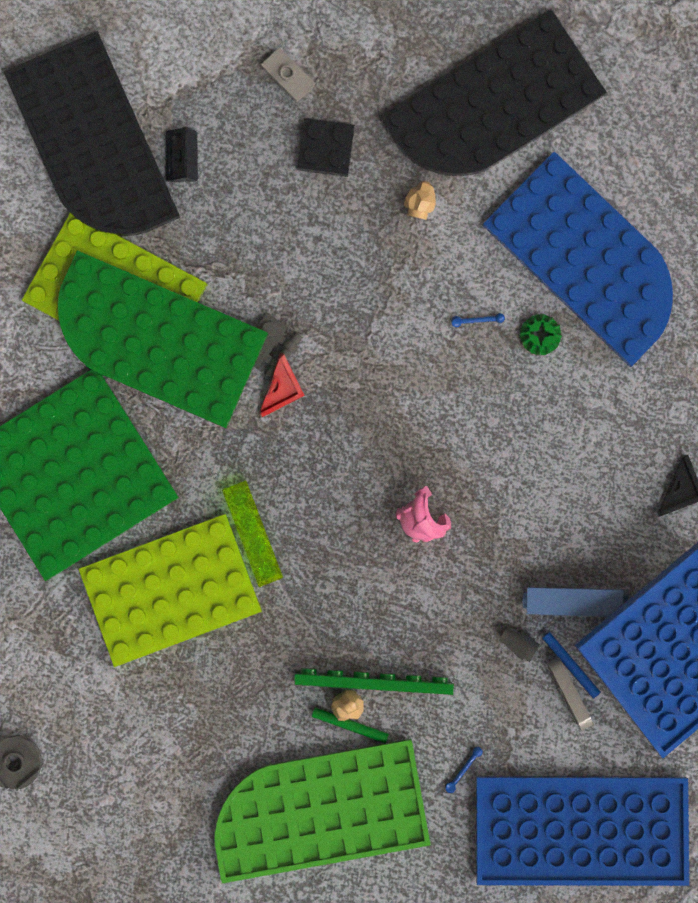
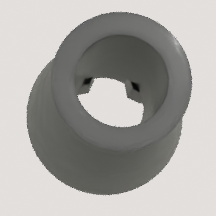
(520, 644)

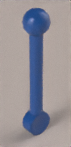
(457, 321)
(450, 786)

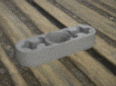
(569, 693)

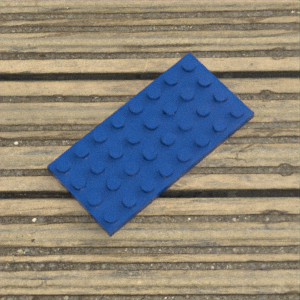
(582, 831)

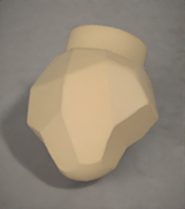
(420, 200)
(347, 705)

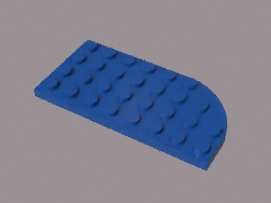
(587, 257)

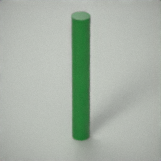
(350, 725)

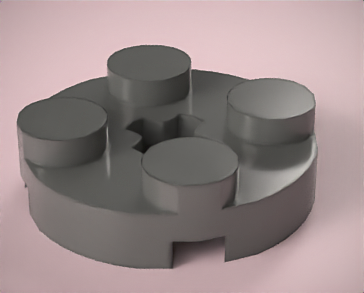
(30, 762)

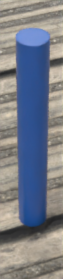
(571, 665)

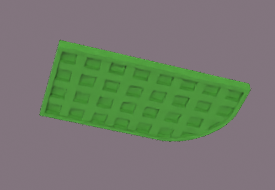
(322, 812)

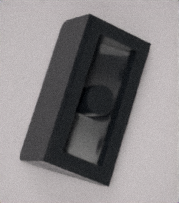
(181, 155)

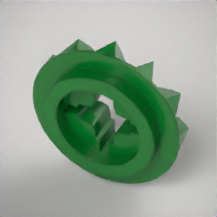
(532, 343)

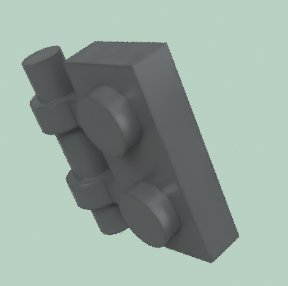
(275, 336)

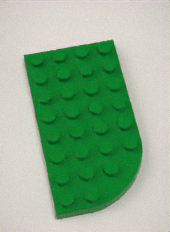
(157, 339)

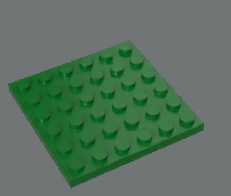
(76, 474)

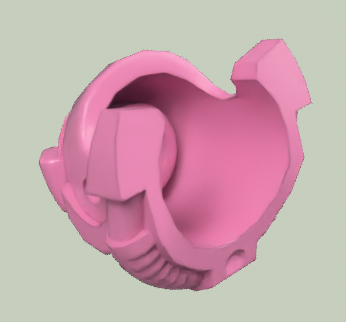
(417, 521)

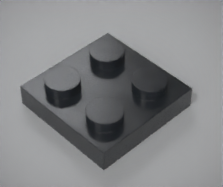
(326, 147)

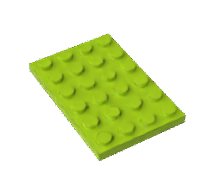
(111, 249)
(170, 590)

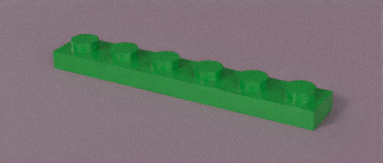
(385, 682)

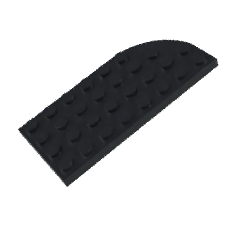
(495, 101)
(91, 139)

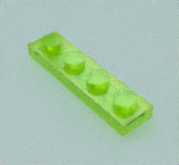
(252, 533)

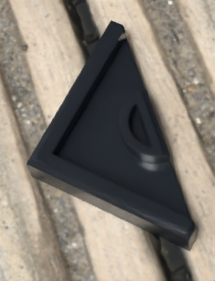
(682, 490)

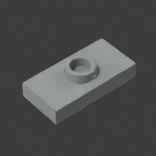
(287, 75)

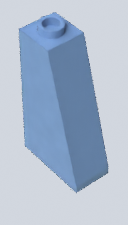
(573, 601)

